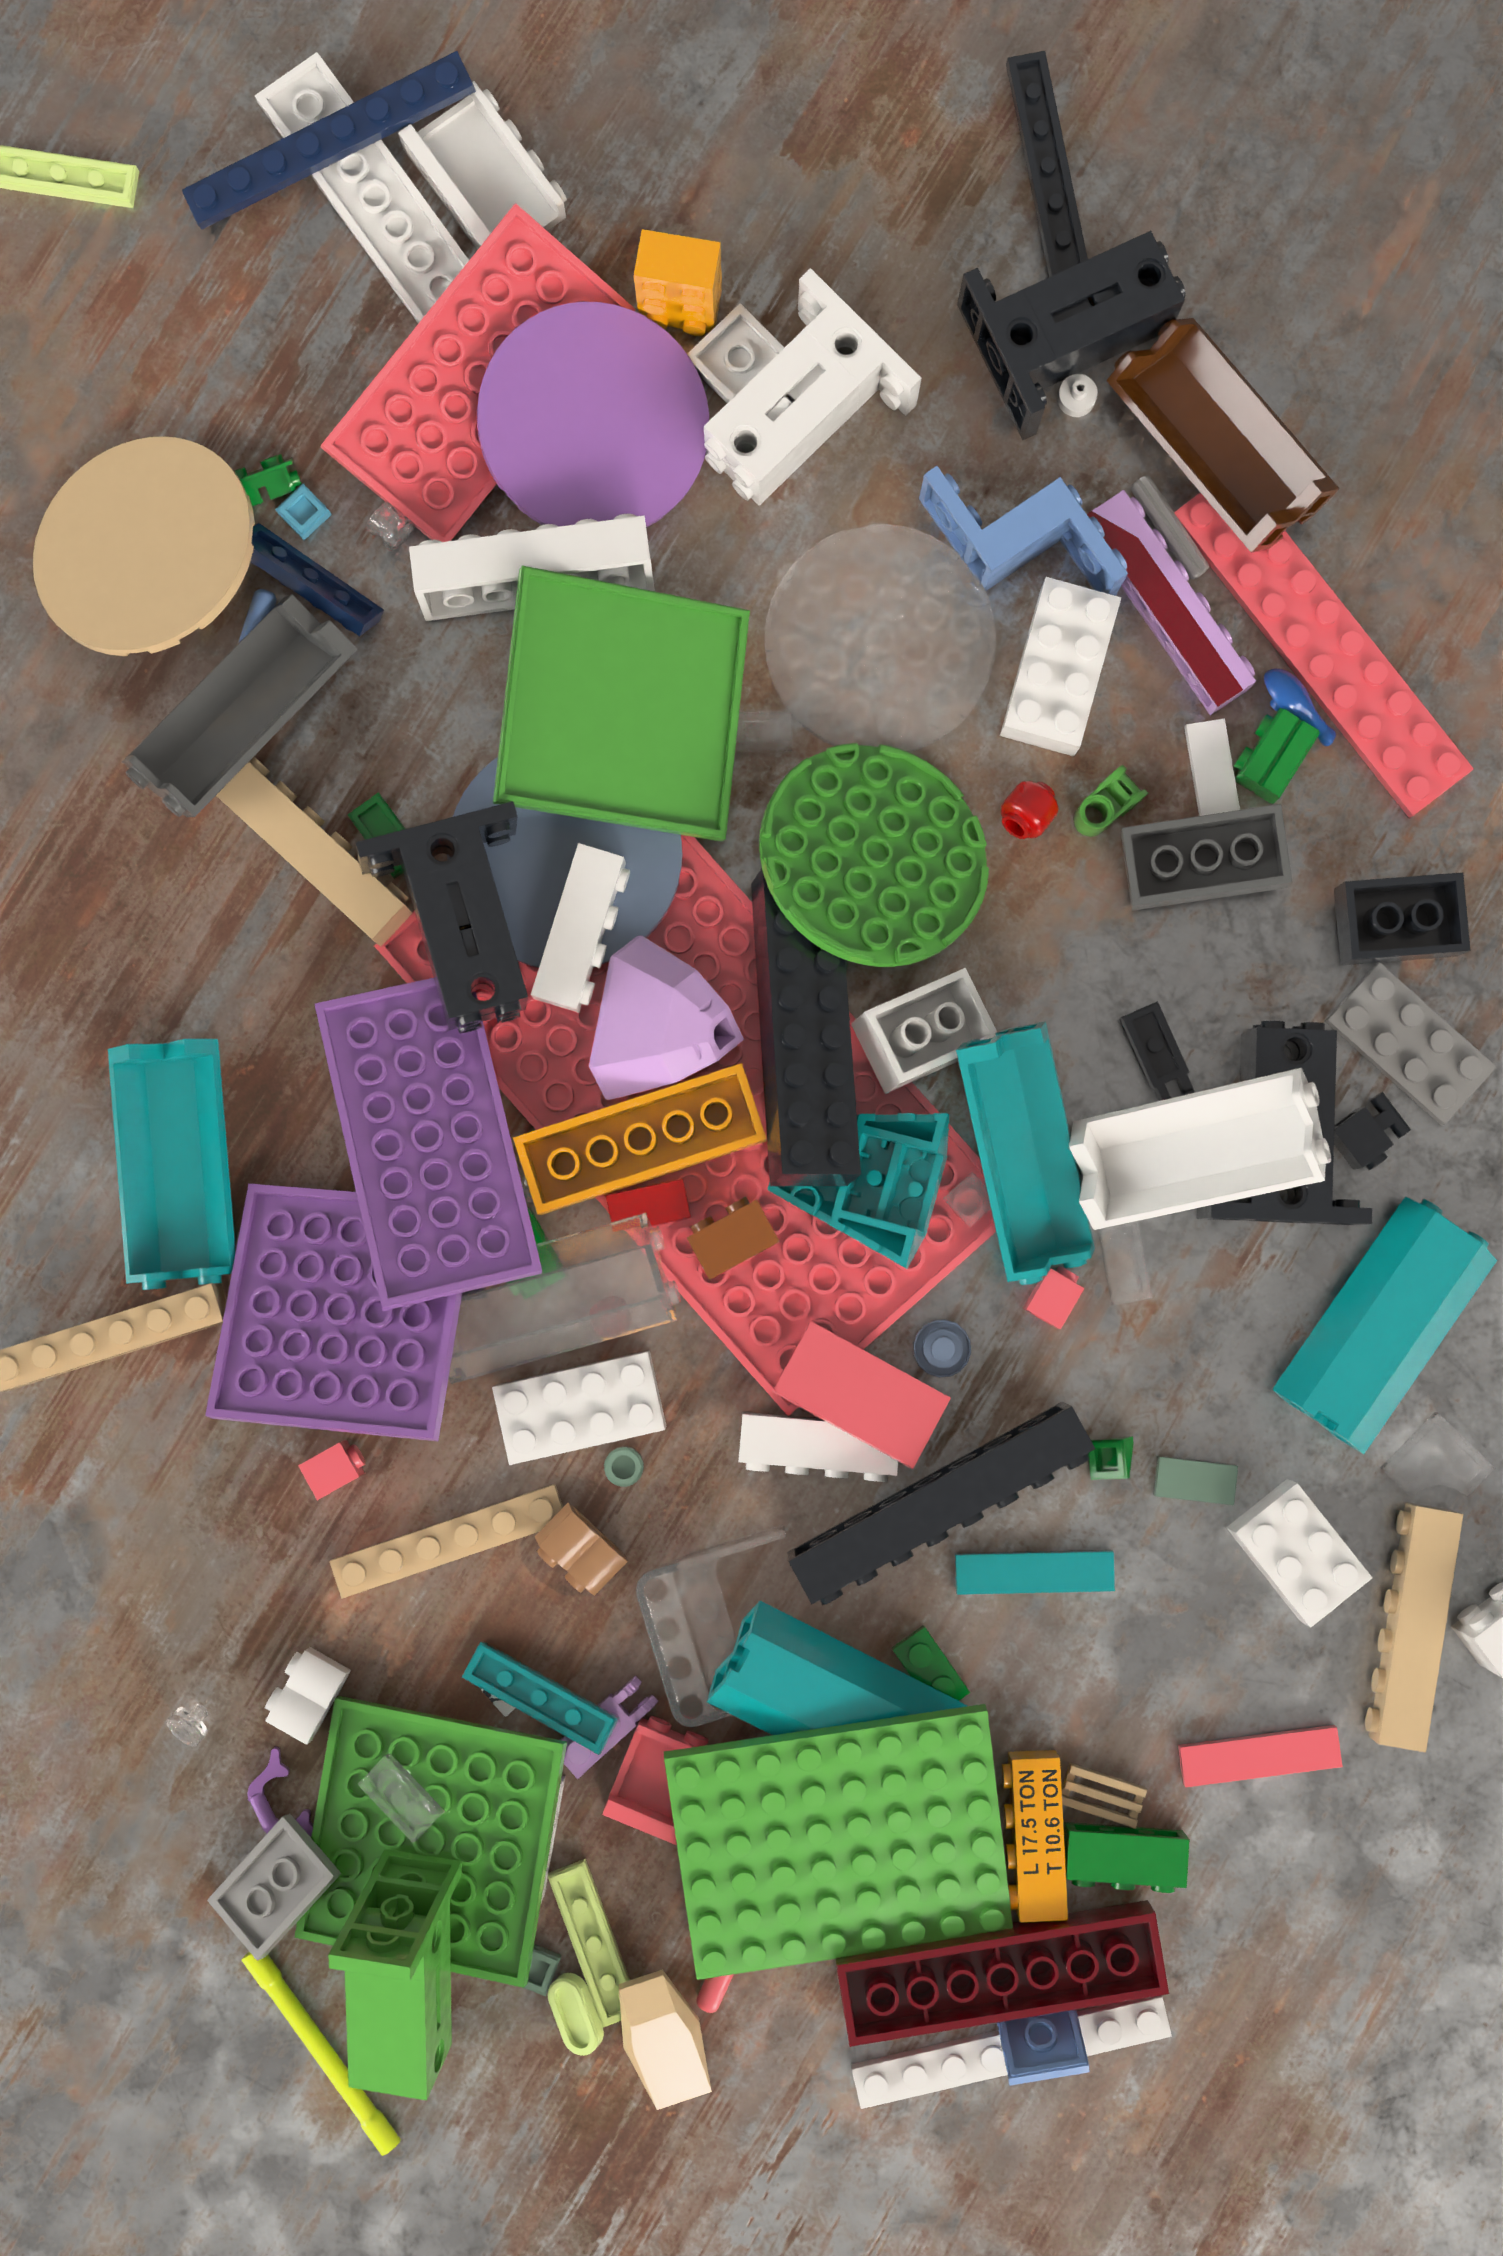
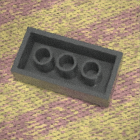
(1206, 857)

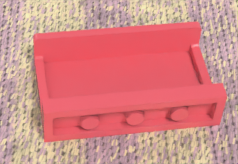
(641, 1786)

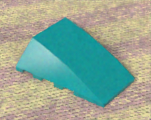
(896, 1189)

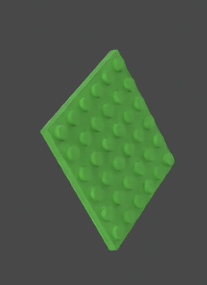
(496, 1820)

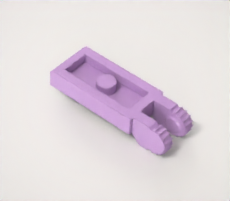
(580, 1759)

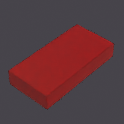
(660, 1202)

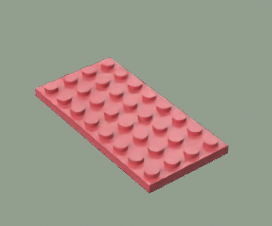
(417, 420)

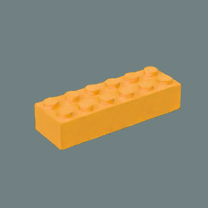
(640, 1139)

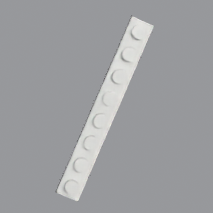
(982, 2056)

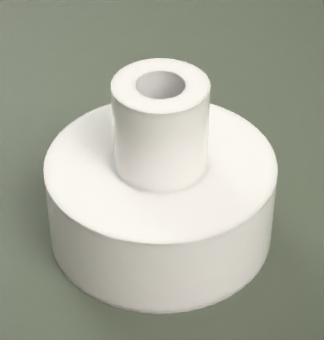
(1077, 395)

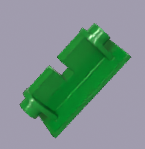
(273, 476)

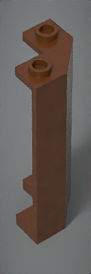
(1222, 434)

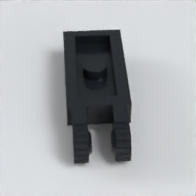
(1157, 1050)

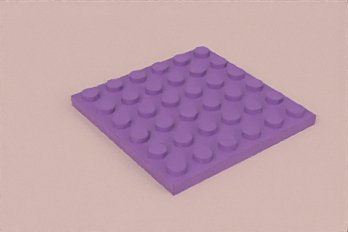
(309, 1329)

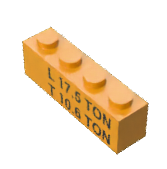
(1037, 1835)

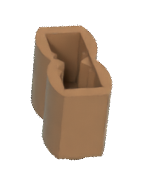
(580, 1550)

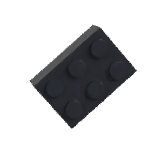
(1402, 918)

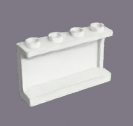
(482, 167)

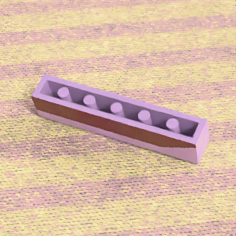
(1172, 607)

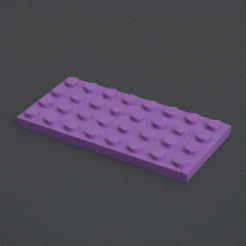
(426, 1146)

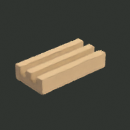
(1134, 1806)

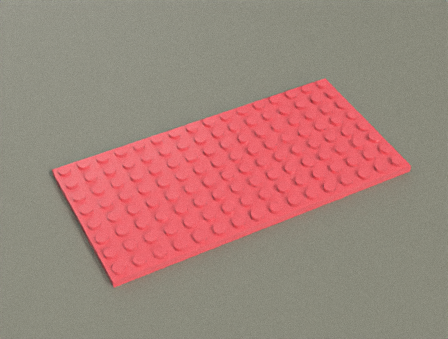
(814, 1269)

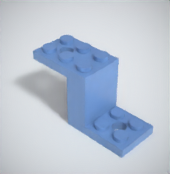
(1023, 533)

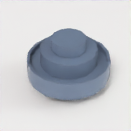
(941, 1348)

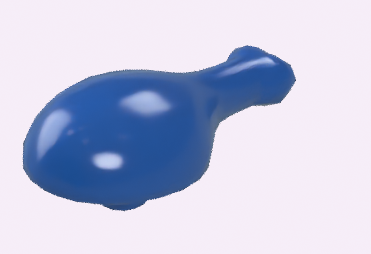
(1293, 696)

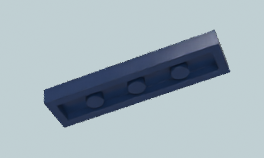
(313, 582)

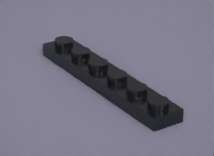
(1046, 161)

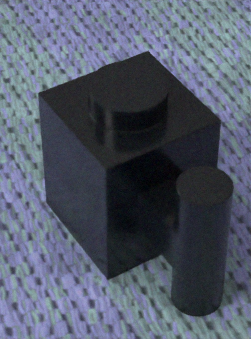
(1362, 1136)

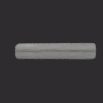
(1169, 526)

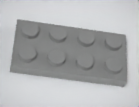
(1410, 1044)

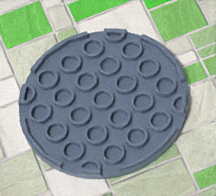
(537, 861)

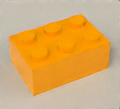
(678, 281)

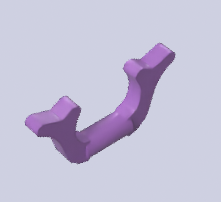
(259, 1801)

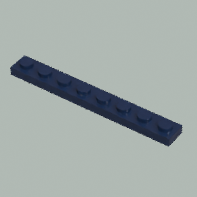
(329, 140)

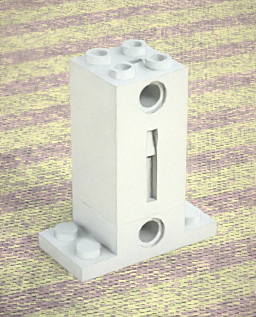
(805, 394)

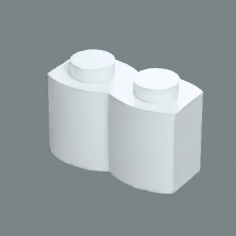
(307, 1694)

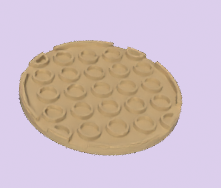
(143, 546)

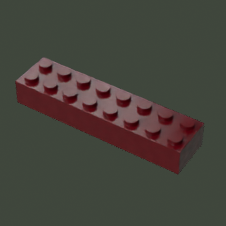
(1003, 1974)

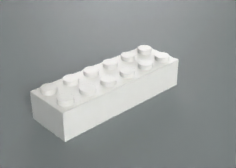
(483, 572)

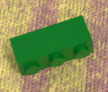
(1126, 1856)

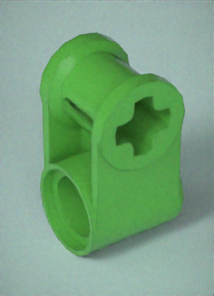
(1112, 798)

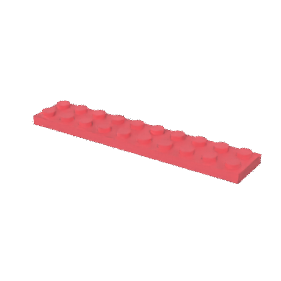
(1332, 659)

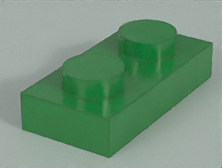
(929, 1664)

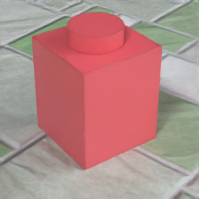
(1054, 1297)
(333, 1468)

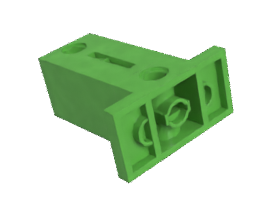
(399, 1974)

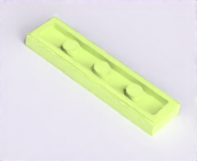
(68, 176)
(591, 1937)

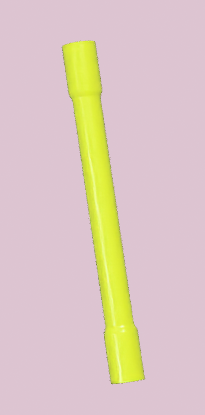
(371, 2119)

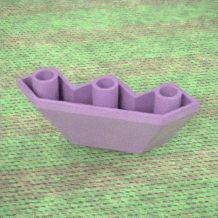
(656, 1022)

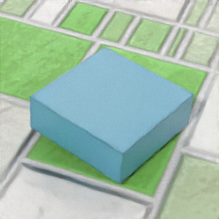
(303, 512)

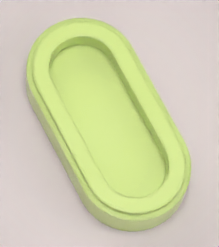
(575, 2014)

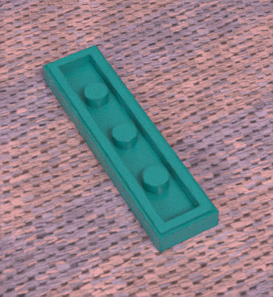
(1034, 1572)
(540, 1697)

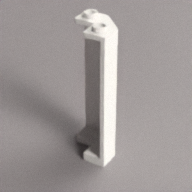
(1200, 1149)

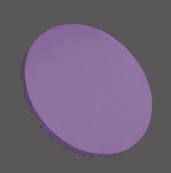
(592, 416)

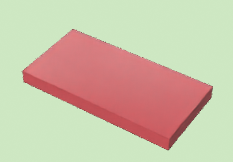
(861, 1395)

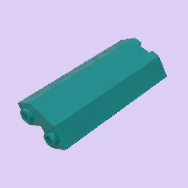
(1025, 1151)
(172, 1162)
(1386, 1323)
(802, 1679)

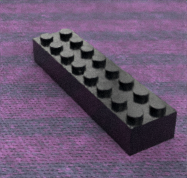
(804, 1053)
(939, 1502)

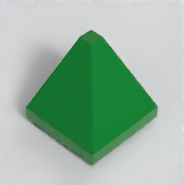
(1111, 1458)

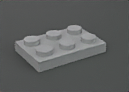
(273, 1886)

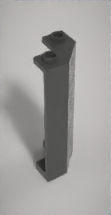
(238, 707)

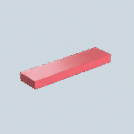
(1260, 1756)

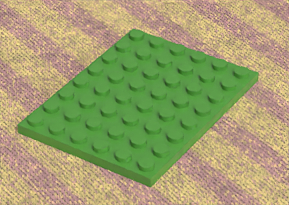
(839, 1840)

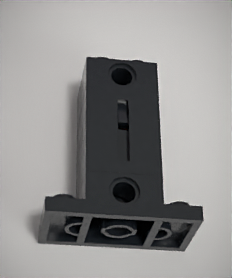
(1069, 321)
(458, 910)
(1315, 1053)

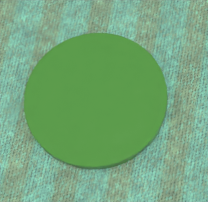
(873, 855)

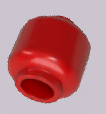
(1029, 809)

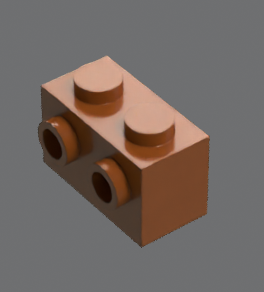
(732, 1238)

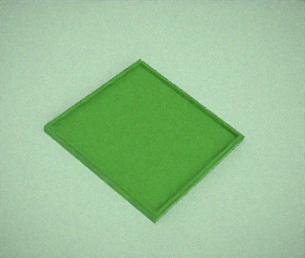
(621, 705)

